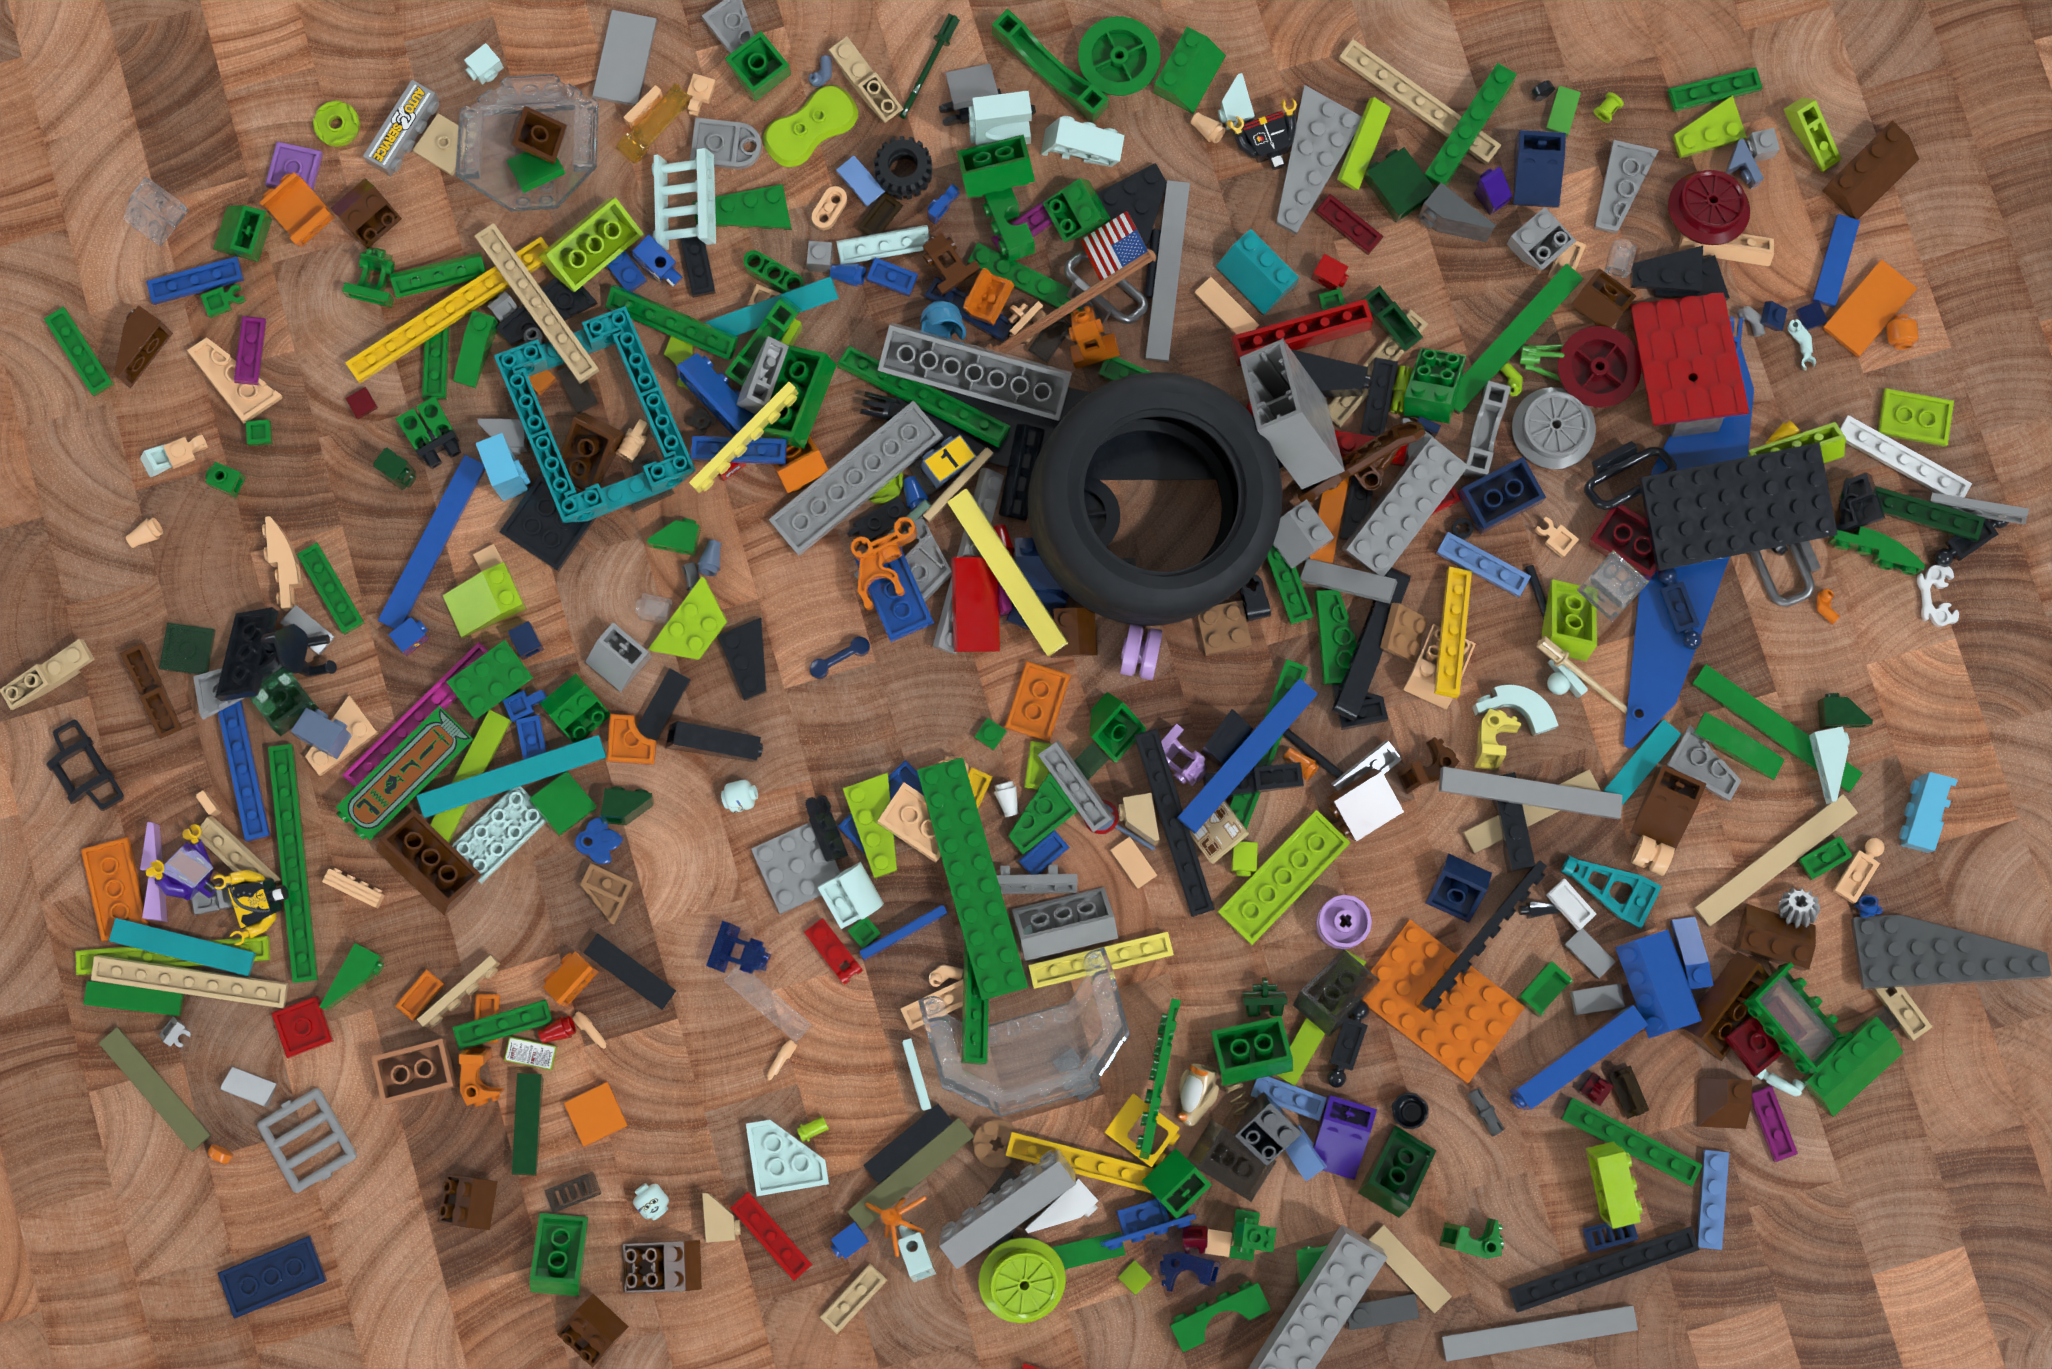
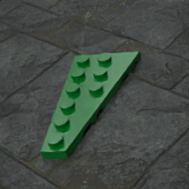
(1158, 1075)

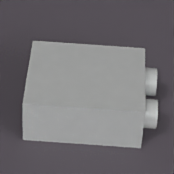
(1292, 414)

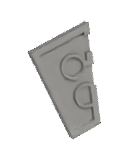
(729, 24)
(1700, 762)

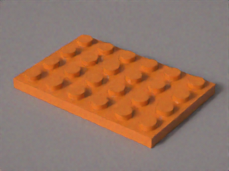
(1463, 1025)

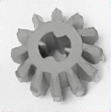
(1799, 907)

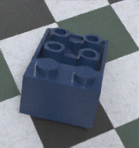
(1538, 168)

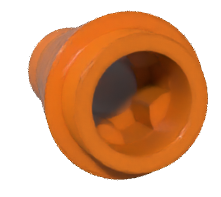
(1308, 765)

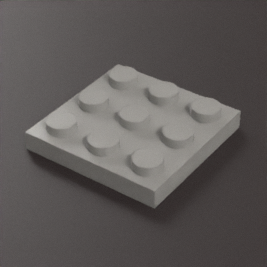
(794, 867)

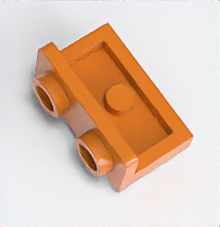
(987, 297)

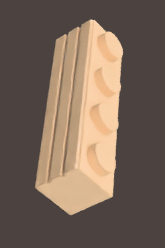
(349, 886)

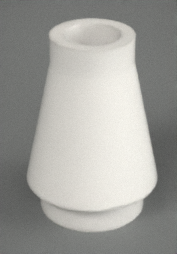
(1007, 797)

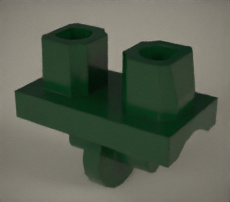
(1264, 995)

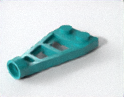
(1639, 901)

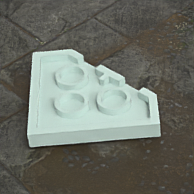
(782, 1161)

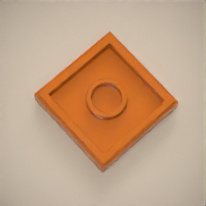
(595, 1114)

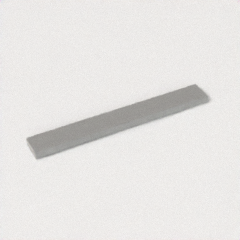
(1167, 271)
(1530, 793)
(1539, 1333)

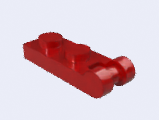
(832, 950)

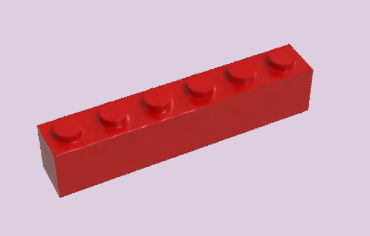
(1307, 330)

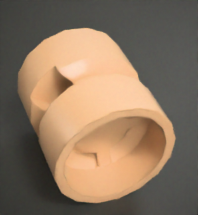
(1652, 855)

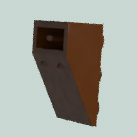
(1668, 806)
(662, 1266)

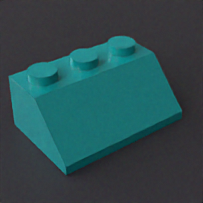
(1257, 272)

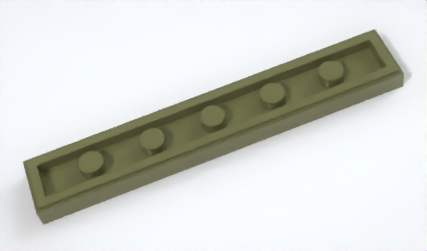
(155, 1089)
(911, 1173)

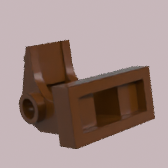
(955, 273)
(1416, 776)

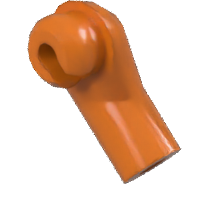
(1824, 606)

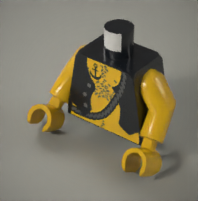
(253, 900)

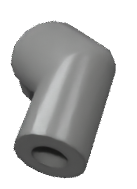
(1754, 318)

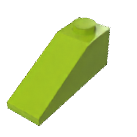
(1813, 132)

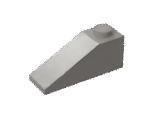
(762, 376)

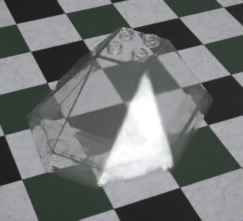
(486, 143)

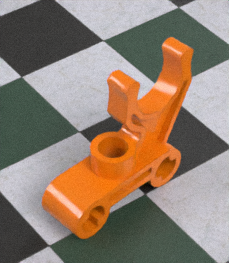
(878, 553)

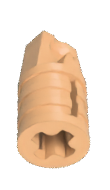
(633, 441)

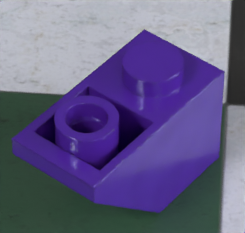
(1493, 190)

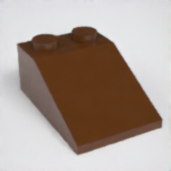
(140, 343)
(589, 450)

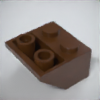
(366, 213)
(467, 1202)
(592, 1330)

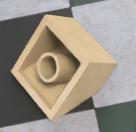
(1140, 816)

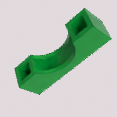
(774, 326)
(1191, 1328)

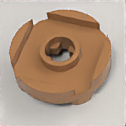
(983, 1148)

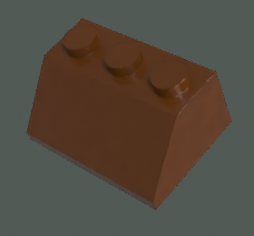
(1770, 938)

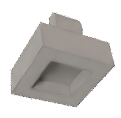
(502, 306)
(172, 1031)

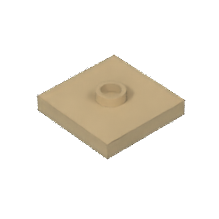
(439, 144)

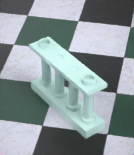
(704, 208)

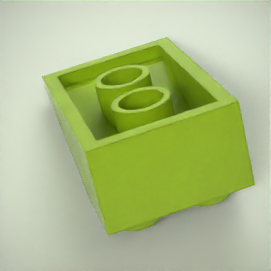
(484, 600)
(1570, 620)

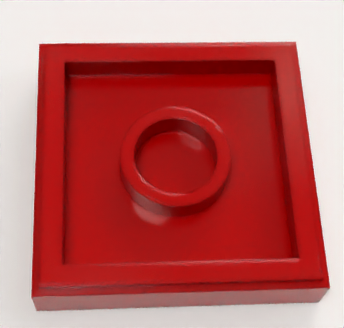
(302, 1027)

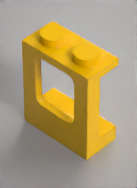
(1125, 1121)

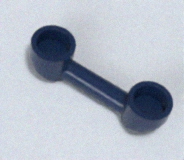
(820, 668)

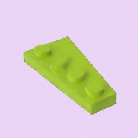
(867, 803)

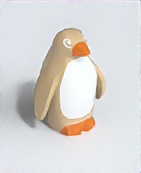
(1197, 1092)

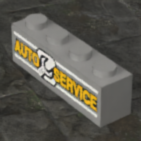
(401, 128)

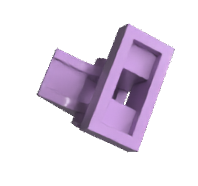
(1194, 769)

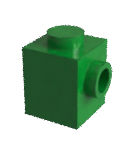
(224, 479)

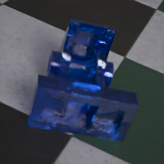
(753, 956)
(1205, 1269)

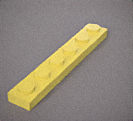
(751, 431)
(1119, 955)

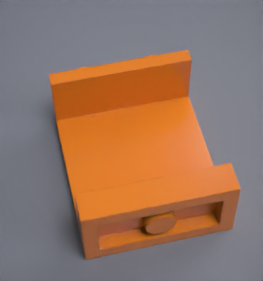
(297, 208)

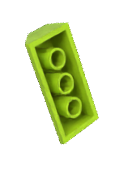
(591, 244)

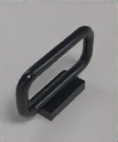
(1617, 462)

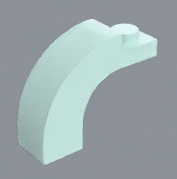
(1527, 702)

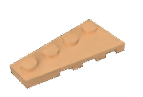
(219, 368)

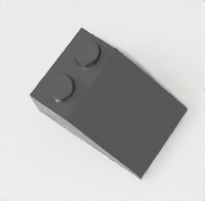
(1452, 215)

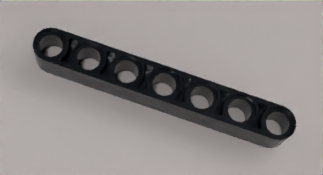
(1367, 652)

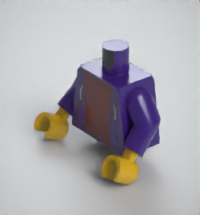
(186, 870)

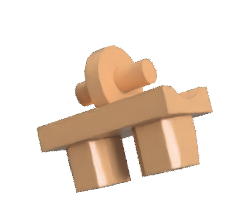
(1033, 315)

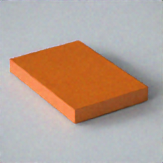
(1037, 701)

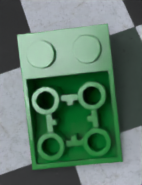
(1434, 385)

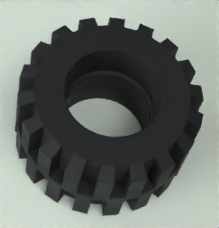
(903, 150)

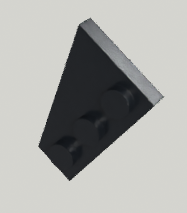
(1670, 272)

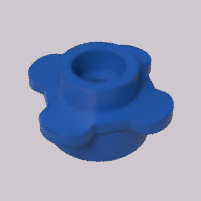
(1868, 906)

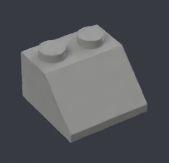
(1301, 534)

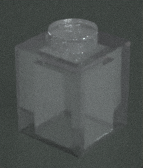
(1620, 258)
(654, 609)

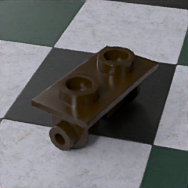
(1628, 1092)

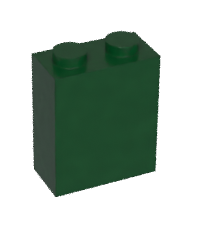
(1399, 183)

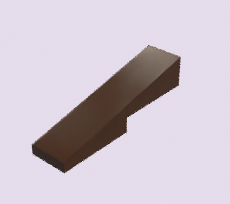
(151, 690)

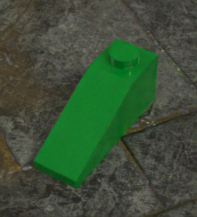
(475, 348)
(355, 972)

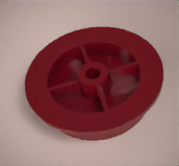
(1709, 207)
(1603, 349)

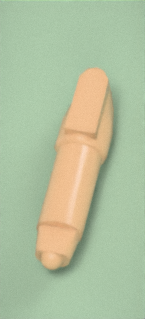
(585, 1024)
(785, 1053)

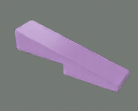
(155, 899)

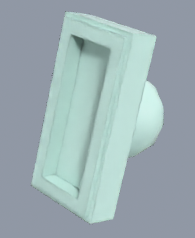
(1565, 680)

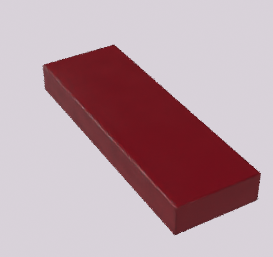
(1349, 224)

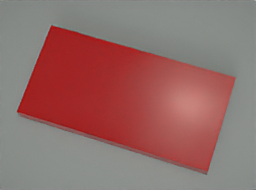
(974, 606)

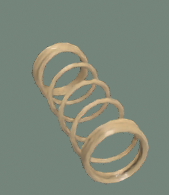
(1234, 1087)

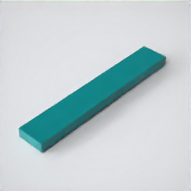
(753, 315)
(182, 947)

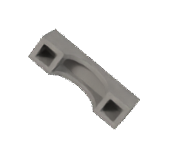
(1485, 429)

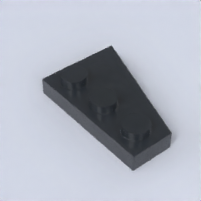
(1711, 282)
(746, 657)

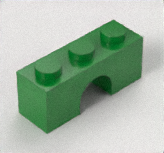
(1015, 240)

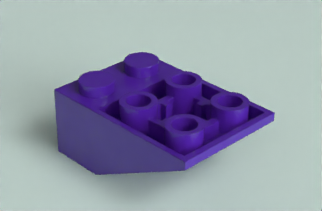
(1343, 1135)

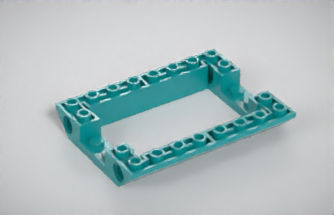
(597, 333)

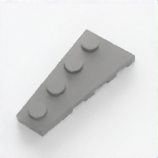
(206, 688)

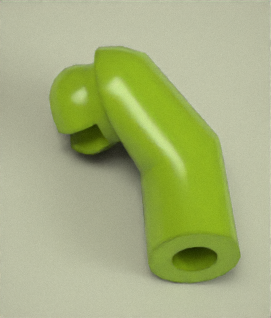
(1515, 380)

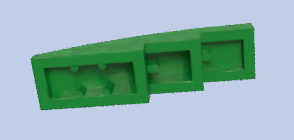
(1739, 746)

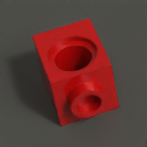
(1330, 273)

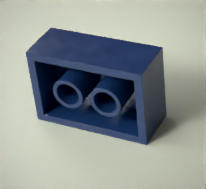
(1501, 495)

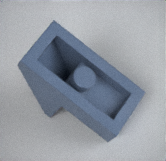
(1743, 160)

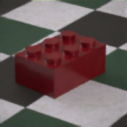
(1628, 537)

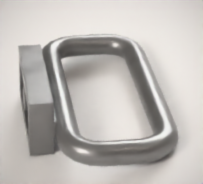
(1101, 306)
(1807, 564)

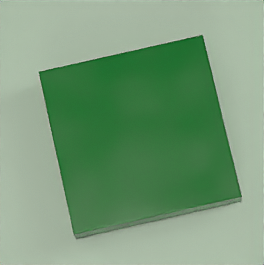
(533, 171)
(563, 803)

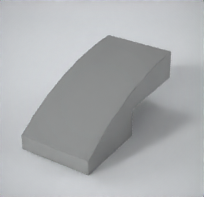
(308, 624)
(219, 901)
(1597, 999)

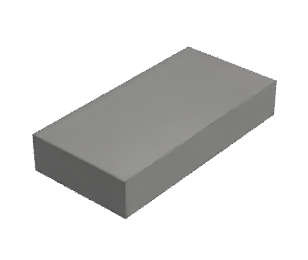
(1589, 953)

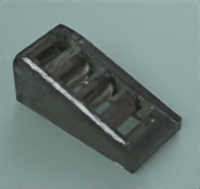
(591, 1184)

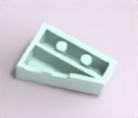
(1083, 141)

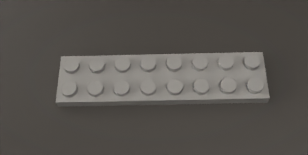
(856, 478)

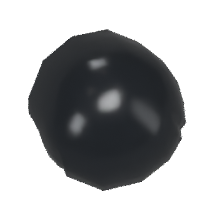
(1410, 1110)

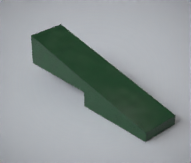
(527, 1124)

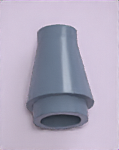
(710, 560)

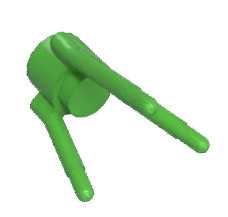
(1531, 355)

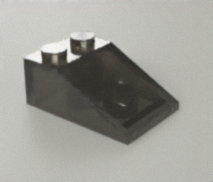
(1335, 992)
(1229, 1161)

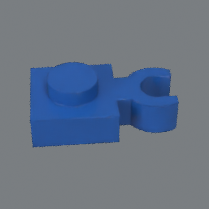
(938, 207)

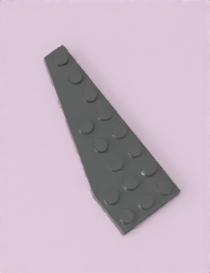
(1919, 953)

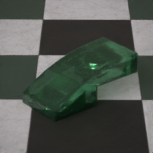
(1091, 760)

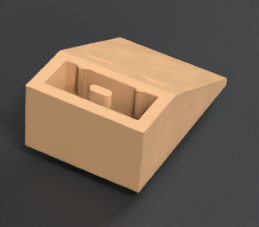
(1423, 675)

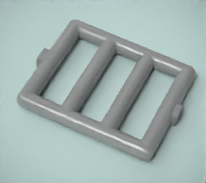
(337, 1135)

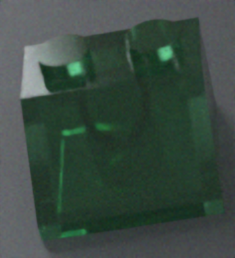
(282, 701)

